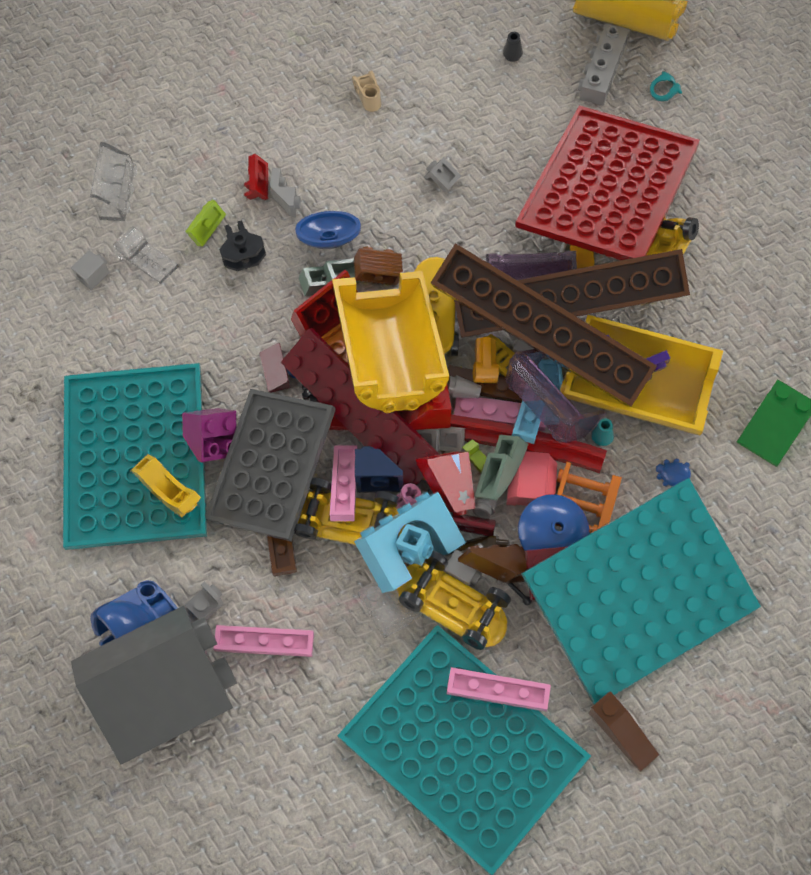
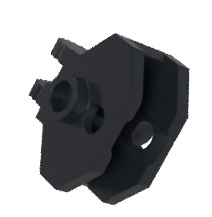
(240, 247)

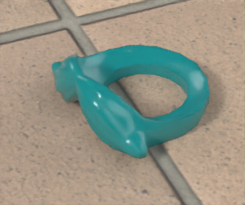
(674, 90)

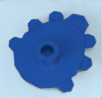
(673, 472)

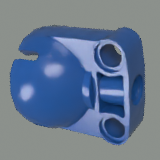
(131, 611)

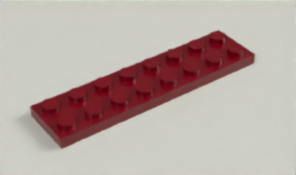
(331, 383)

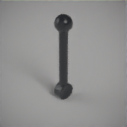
(526, 599)

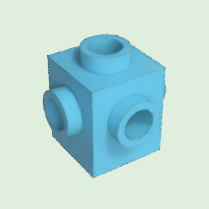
(414, 545)

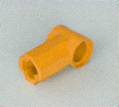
(485, 366)

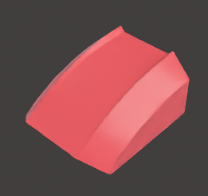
(533, 479)

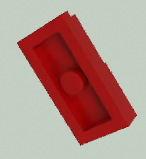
(257, 178)

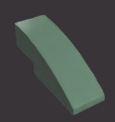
(315, 278)
(501, 467)

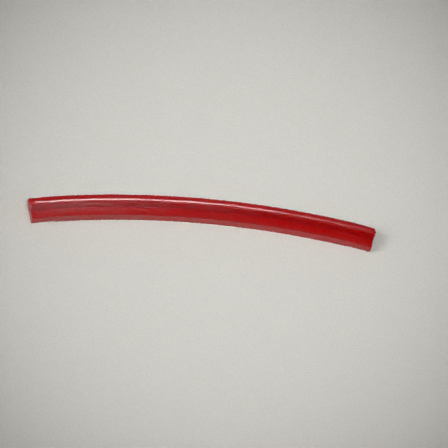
(488, 432)

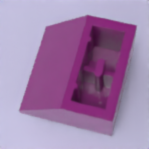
(209, 432)

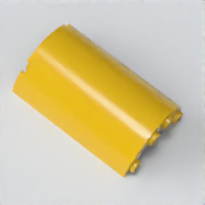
(392, 343)
(673, 396)

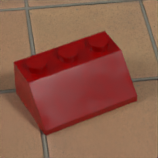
(319, 310)
(431, 415)

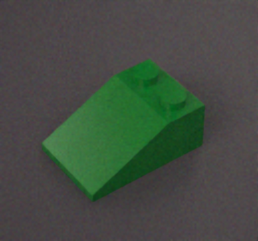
(776, 423)

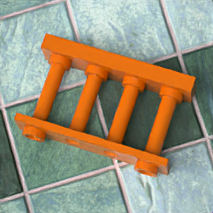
(608, 489)

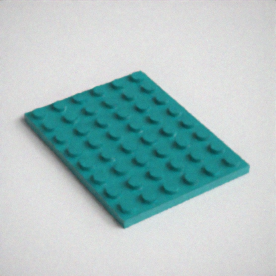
(107, 431)
(641, 590)
(461, 761)

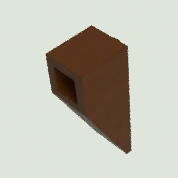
(497, 562)

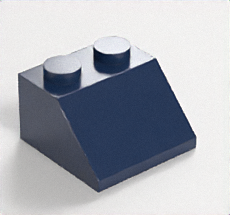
(376, 472)

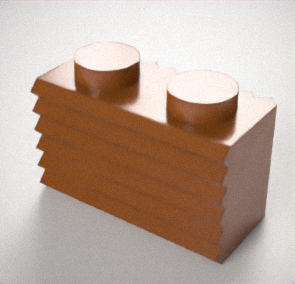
(378, 266)

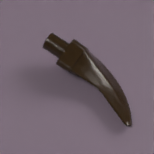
(483, 542)

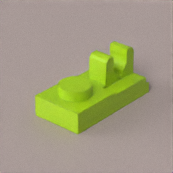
(205, 223)

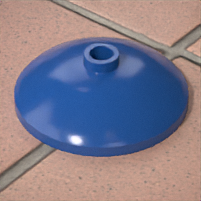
(328, 229)
(539, 518)

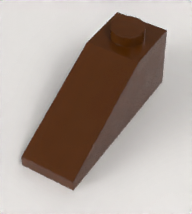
(623, 731)

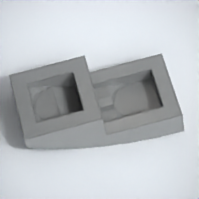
(445, 439)

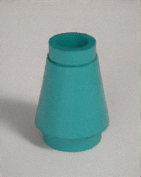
(603, 432)

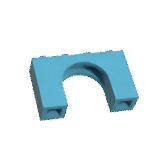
(379, 545)

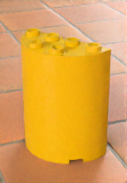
(648, 17)

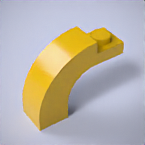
(165, 486)

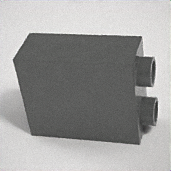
(154, 683)

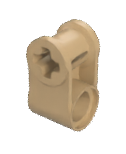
(368, 91)

